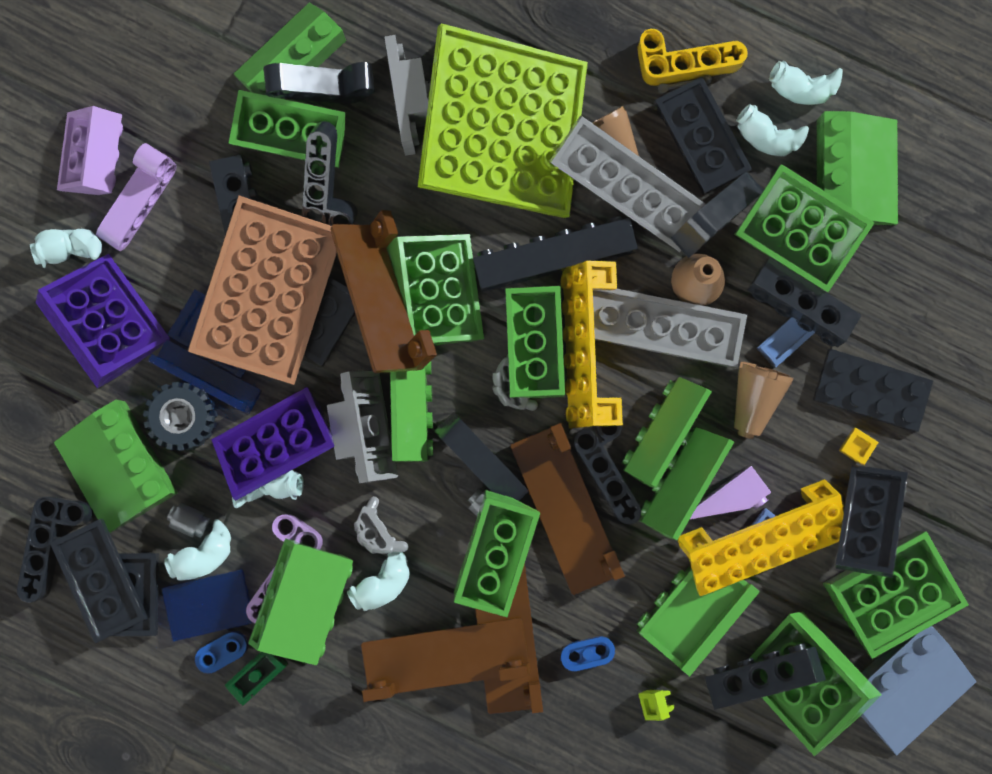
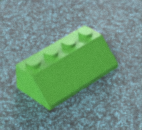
(303, 41)
(280, 125)
(535, 342)
(410, 415)
(665, 432)
(496, 554)

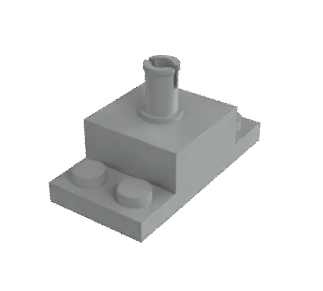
(410, 93)
(362, 426)

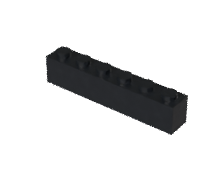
(553, 255)

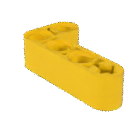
(691, 57)

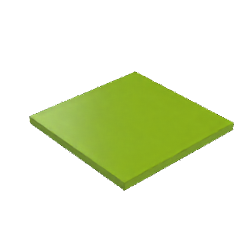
(499, 120)

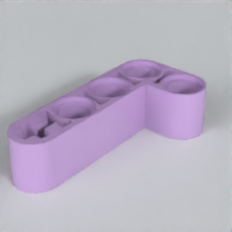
(137, 197)
(299, 530)

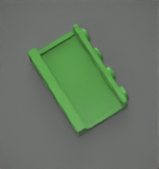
(301, 602)
(690, 624)

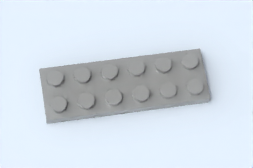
(625, 180)
(668, 326)

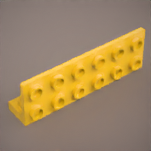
(577, 307)
(765, 543)

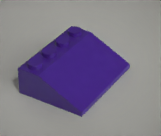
(101, 319)
(273, 443)

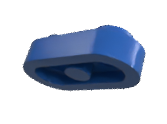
(221, 653)
(587, 655)

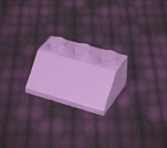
(90, 151)

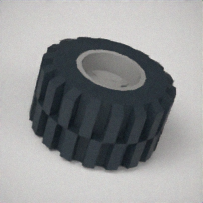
(180, 416)

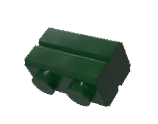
(255, 676)

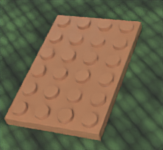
(265, 291)

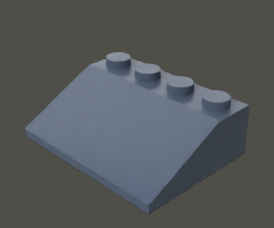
(916, 686)

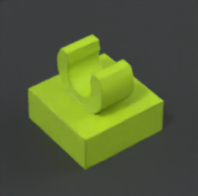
(655, 705)

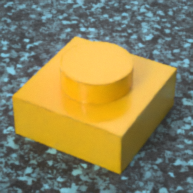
(858, 446)

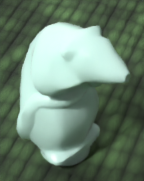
(801, 89)
(765, 137)
(56, 245)
(285, 486)
(200, 561)
(381, 589)

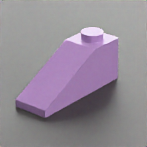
(736, 494)

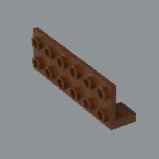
(378, 297)
(566, 510)
(445, 658)
(521, 692)

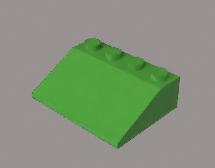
(859, 163)
(804, 228)
(438, 286)
(115, 465)
(685, 482)
(894, 609)
(821, 709)

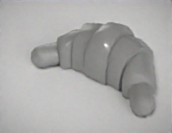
(502, 389)
(373, 533)

